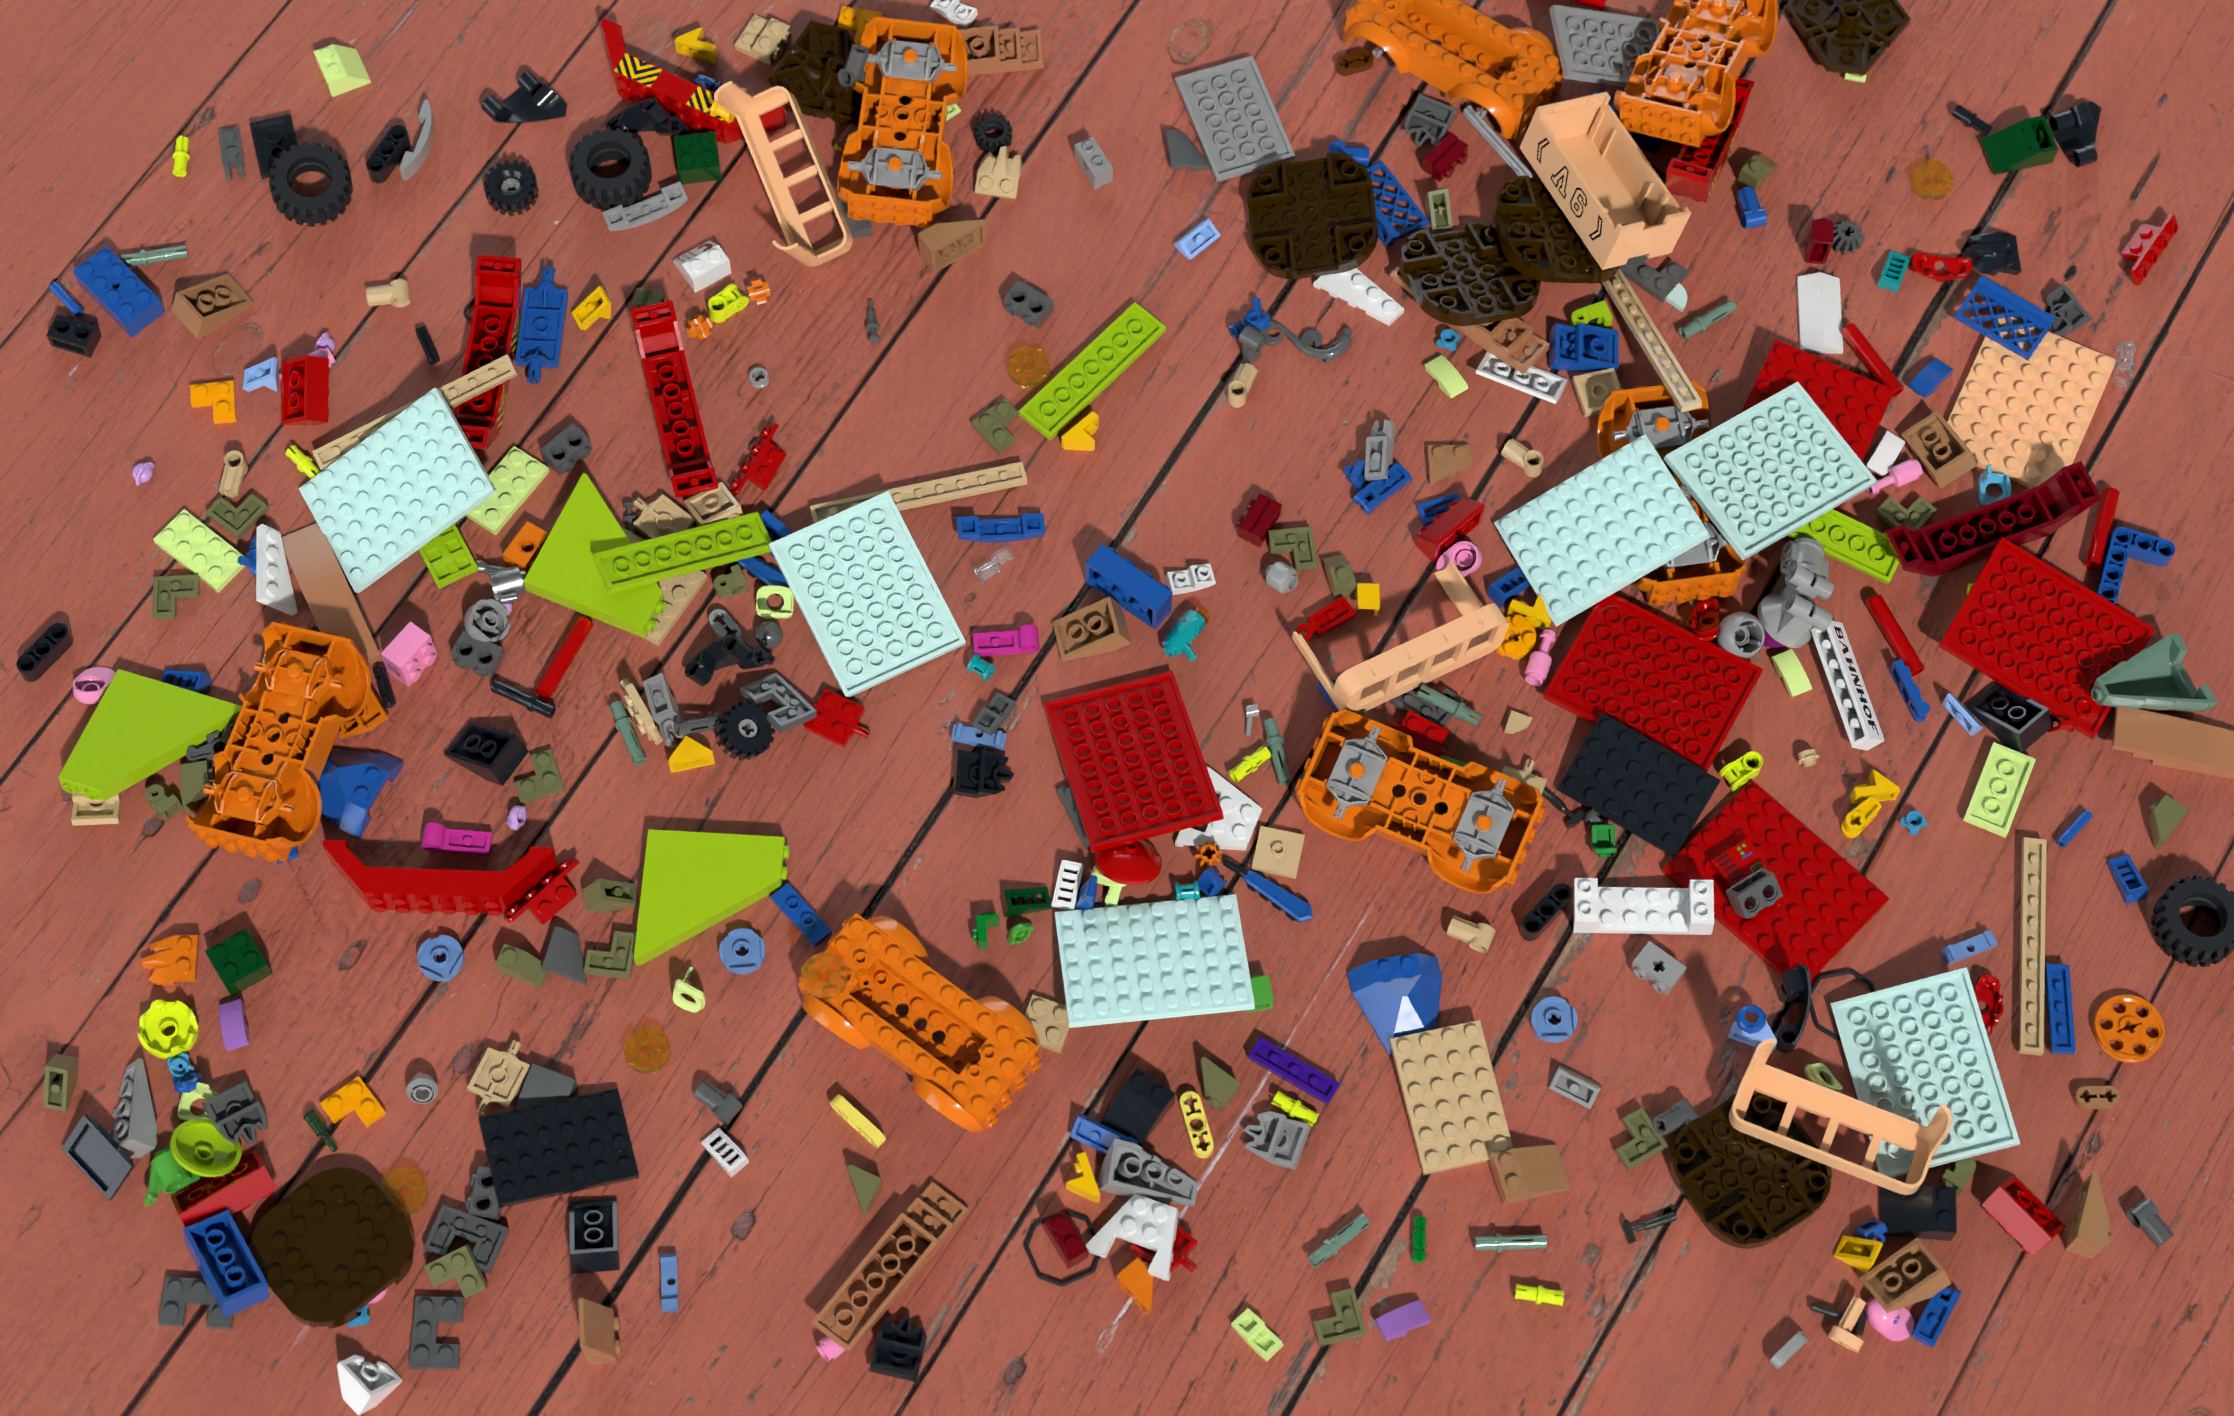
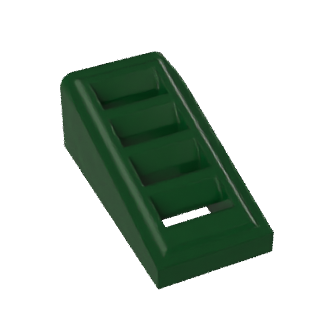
(1024, 893)

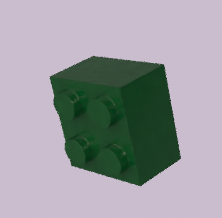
(697, 157)
(238, 962)

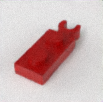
(1327, 619)

